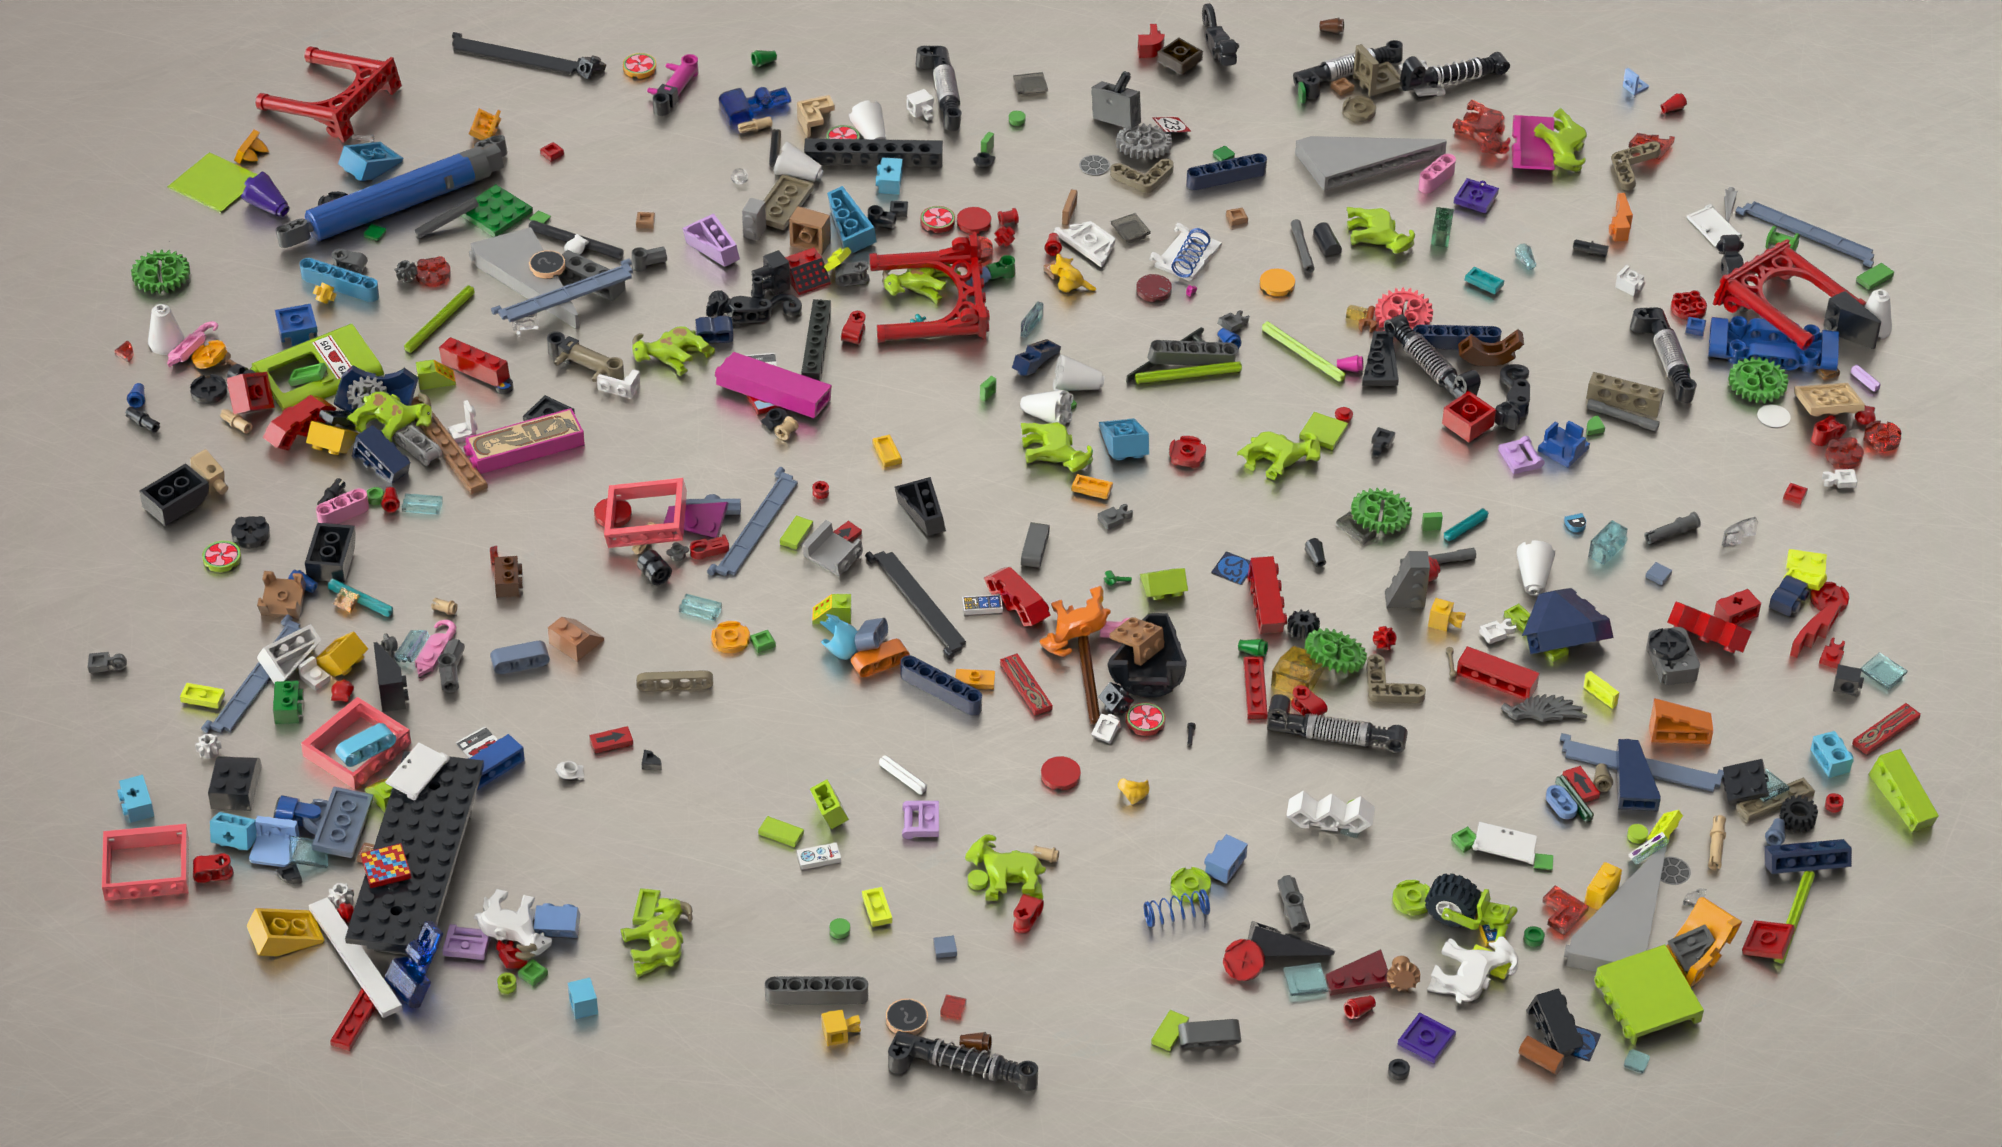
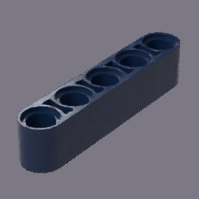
(1226, 171)
(1451, 335)
(941, 685)

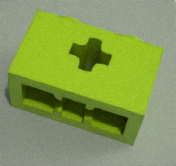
(829, 804)

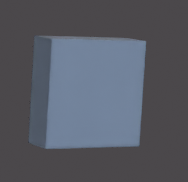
(1658, 573)
(945, 946)

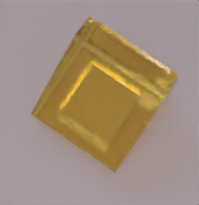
(1356, 312)

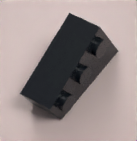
(922, 505)
(1556, 1022)

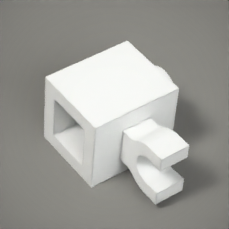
(920, 104)

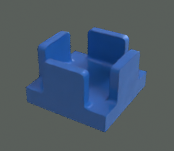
(296, 323)
(1564, 444)

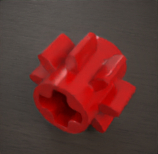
(1004, 236)
(1384, 638)

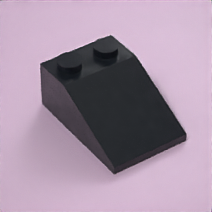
(1852, 320)
(390, 681)

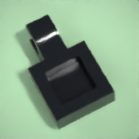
(1381, 439)

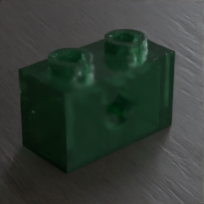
(1442, 227)

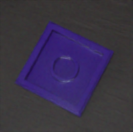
(1426, 1037)

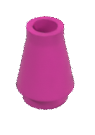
(1352, 363)

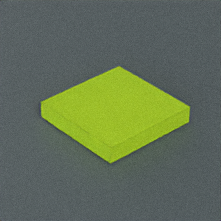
(1325, 428)

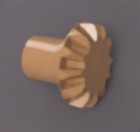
(1403, 974)

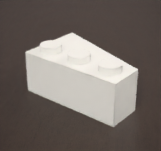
(285, 655)

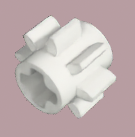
(208, 746)
(341, 894)

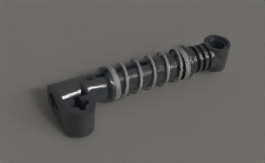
(1416, 76)
(937, 1052)

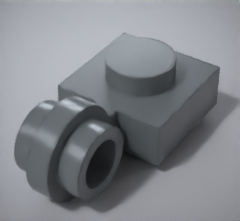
(101, 661)

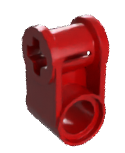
(854, 328)
(1827, 430)
(1307, 702)
(210, 868)
(1026, 913)

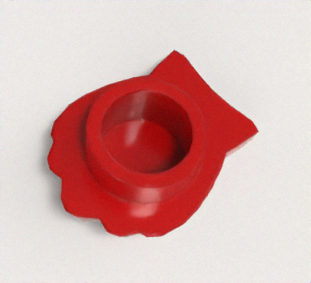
(1866, 416)
(341, 690)

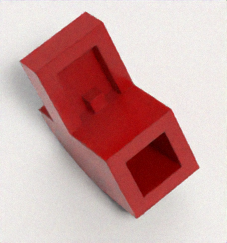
(1150, 43)

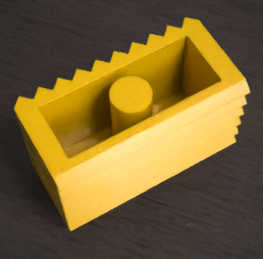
(1603, 885)

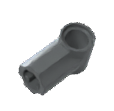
(641, 257)

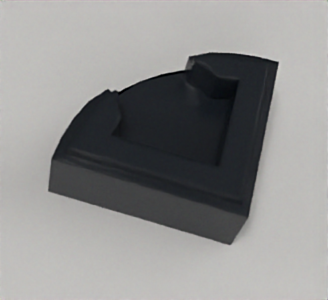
(651, 761)
(289, 874)

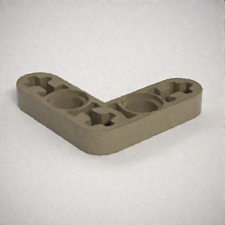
(1627, 160)
(1122, 173)
(1383, 687)

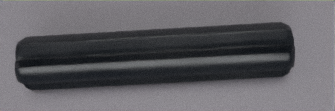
(775, 146)

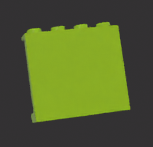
(1647, 992)

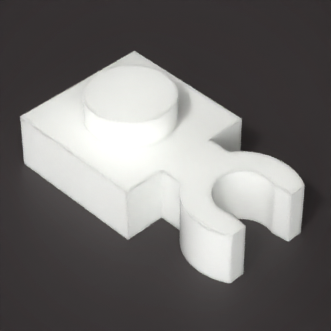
(1843, 478)
(1495, 632)

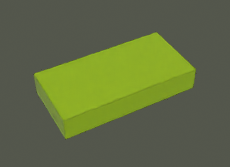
(796, 532)
(781, 831)
(645, 906)
(1168, 1031)

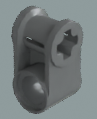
(350, 260)
(850, 273)

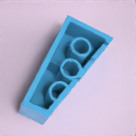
(851, 223)

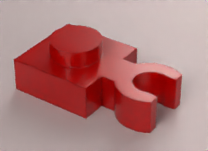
(1832, 654)
(507, 955)

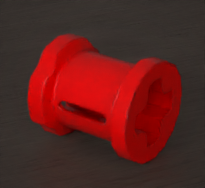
(1008, 217)

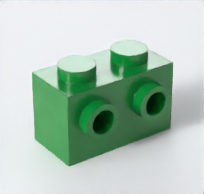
(287, 702)

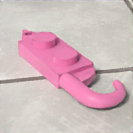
(190, 344)
(434, 647)

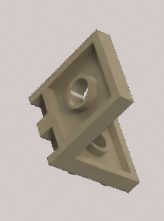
(1372, 75)

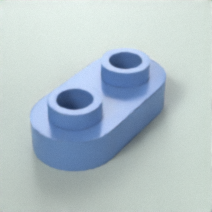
(1561, 802)

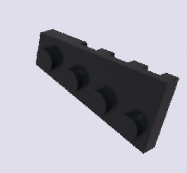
(1381, 362)

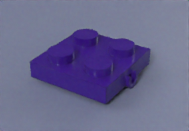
(1475, 195)

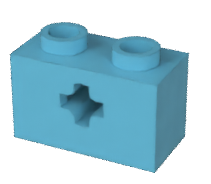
(889, 175)
(136, 799)
(233, 831)

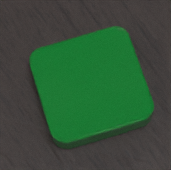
(1301, 92)
(1223, 153)
(375, 232)

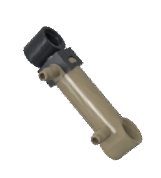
(569, 350)

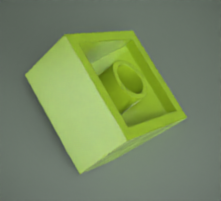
(1164, 582)

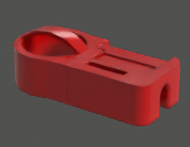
(712, 547)

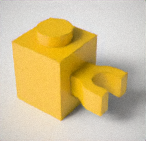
(1442, 615)
(837, 1027)

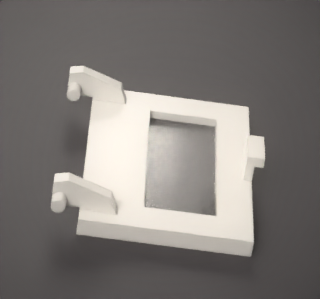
(1164, 262)

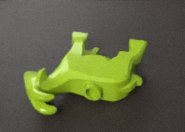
(1566, 142)
(1379, 229)
(1055, 446)
(1280, 451)
(1006, 868)

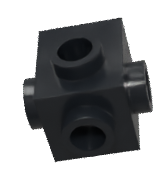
(1116, 698)

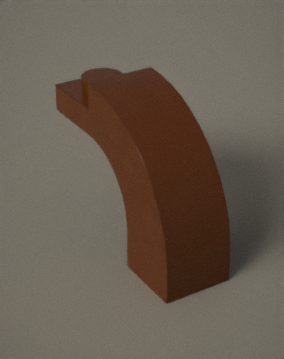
(1491, 354)

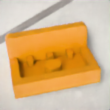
(484, 124)

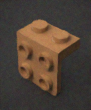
(1142, 636)

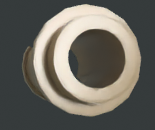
(448, 607)
(1046, 854)

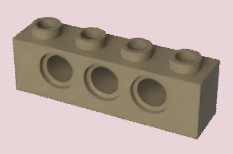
(1625, 394)

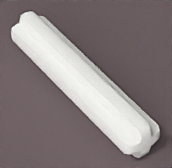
(902, 774)

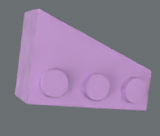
(712, 240)

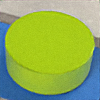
(1637, 833)
(977, 879)

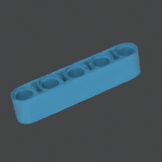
(339, 278)

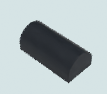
(1326, 239)

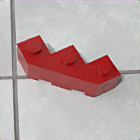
(296, 422)
(1018, 595)
(1709, 627)

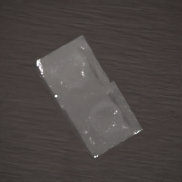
(1735, 533)

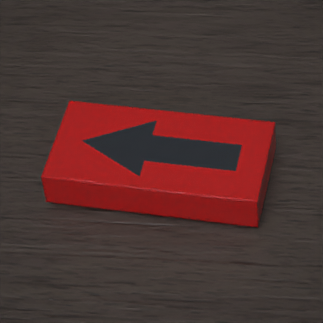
(848, 531)
(611, 739)
(1582, 783)

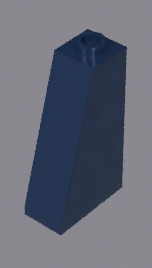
(1634, 779)

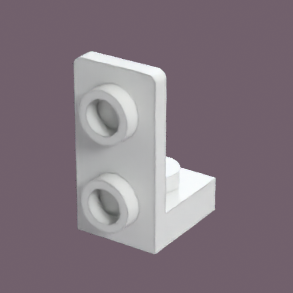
(619, 387)
(466, 429)

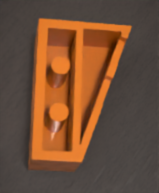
(1679, 724)

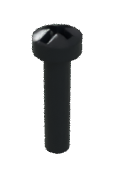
(1191, 726)

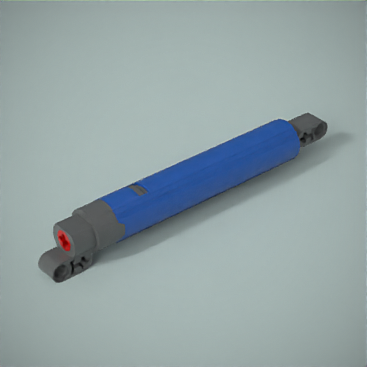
(396, 193)

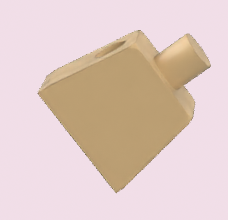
(210, 470)

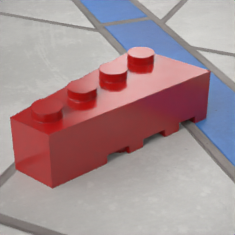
(1266, 594)

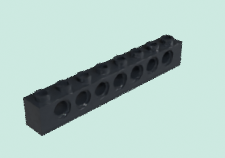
(871, 151)

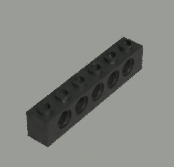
(817, 339)

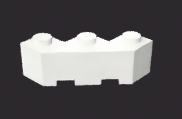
(1330, 813)

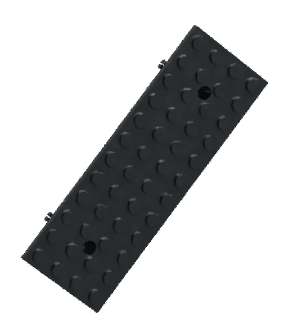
(431, 837)

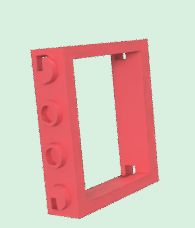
(649, 533)
(338, 724)
(145, 838)

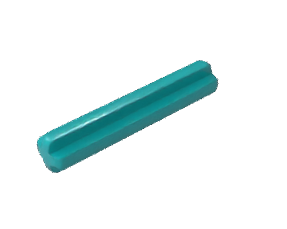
(1465, 524)

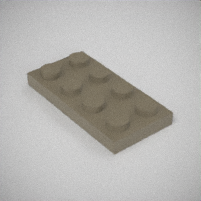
(784, 199)

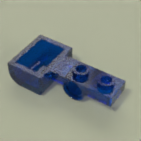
(741, 109)
(407, 974)

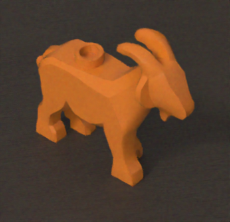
(1076, 622)

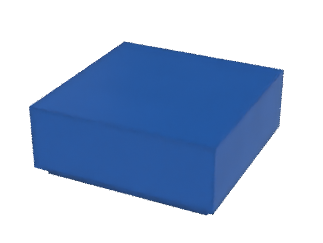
(1695, 326)

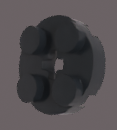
(258, 526)

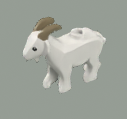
(512, 925)

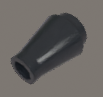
(1315, 550)

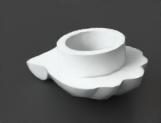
(576, 244)
(570, 770)

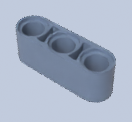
(871, 634)
(519, 657)

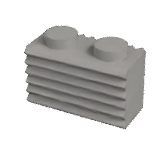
(754, 219)

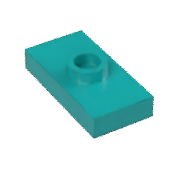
(1484, 280)

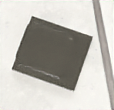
(1030, 83)
(1131, 228)

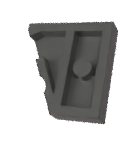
(1691, 946)

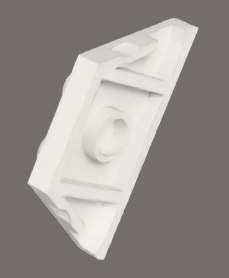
(1088, 240)

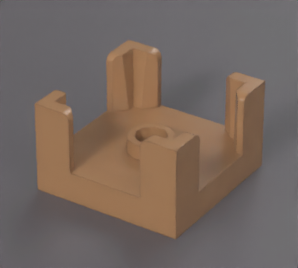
(282, 596)

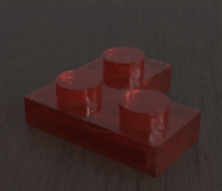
(1567, 907)

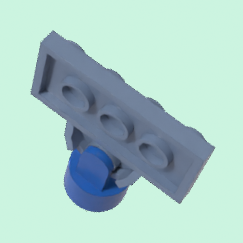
(333, 821)

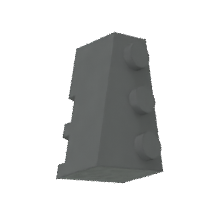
(1410, 583)

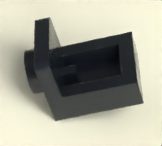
(588, 64)

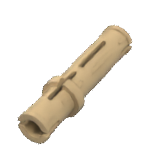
(1717, 838)

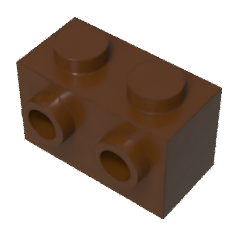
(507, 576)

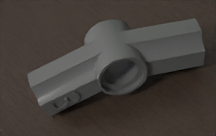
(448, 665)

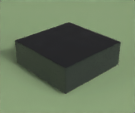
(899, 208)

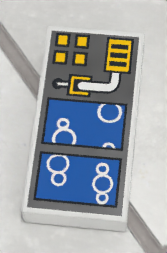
(982, 604)

